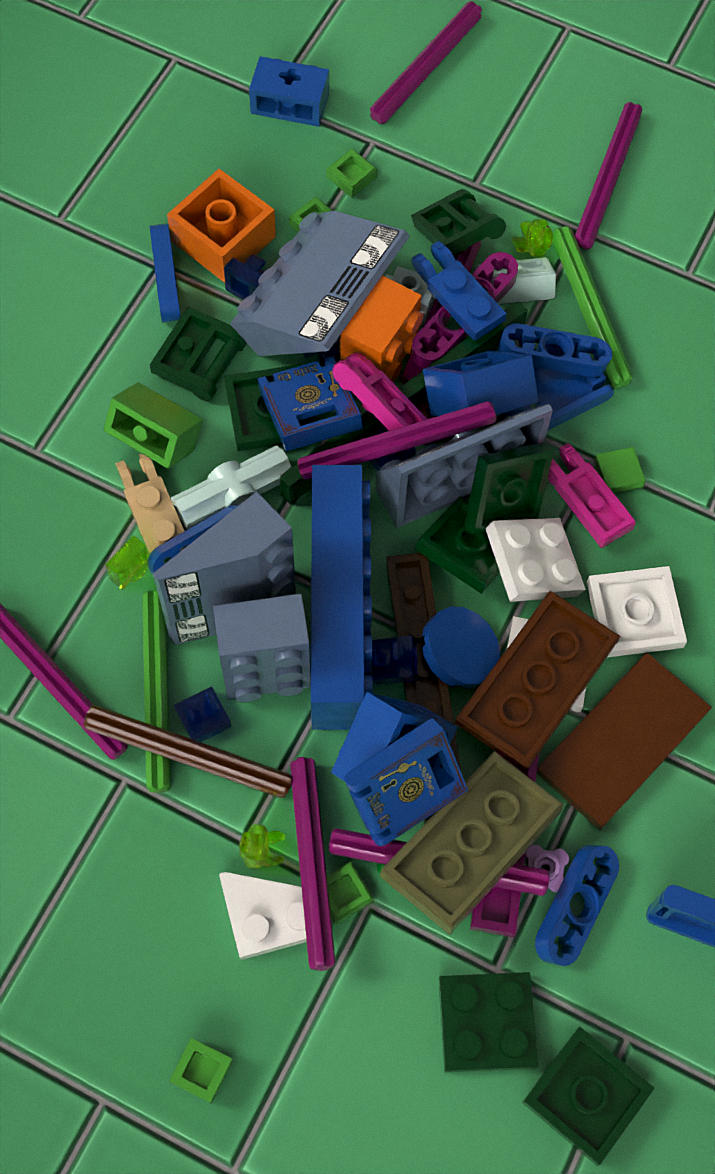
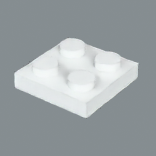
(534, 558)
(639, 609)

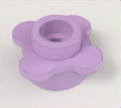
(554, 859)

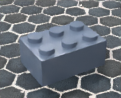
(263, 647)

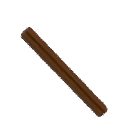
(187, 751)

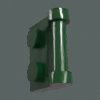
(445, 223)
(187, 348)

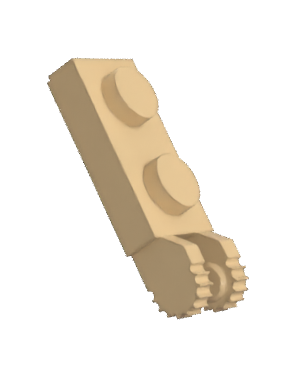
(150, 505)

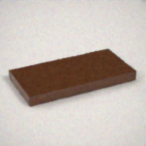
(537, 680)
(623, 740)

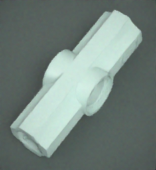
(230, 485)

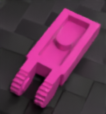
(376, 392)
(590, 498)

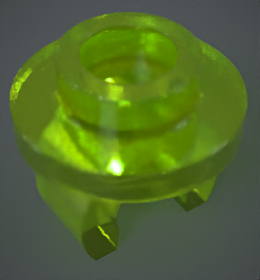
(536, 237)
(255, 847)

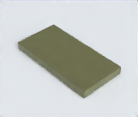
(471, 842)

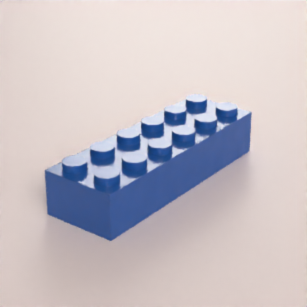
(340, 595)

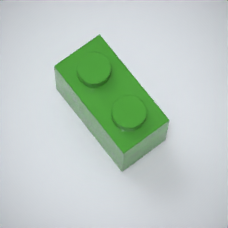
(152, 425)

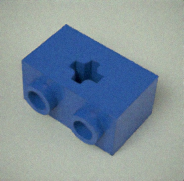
(289, 91)

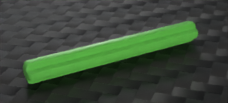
(591, 303)
(155, 687)

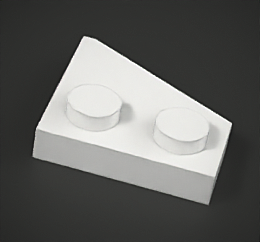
(263, 914)

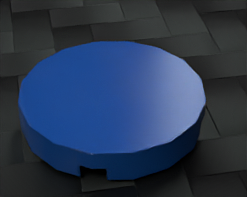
(460, 647)

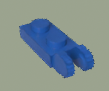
(459, 292)

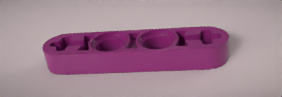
(451, 338)

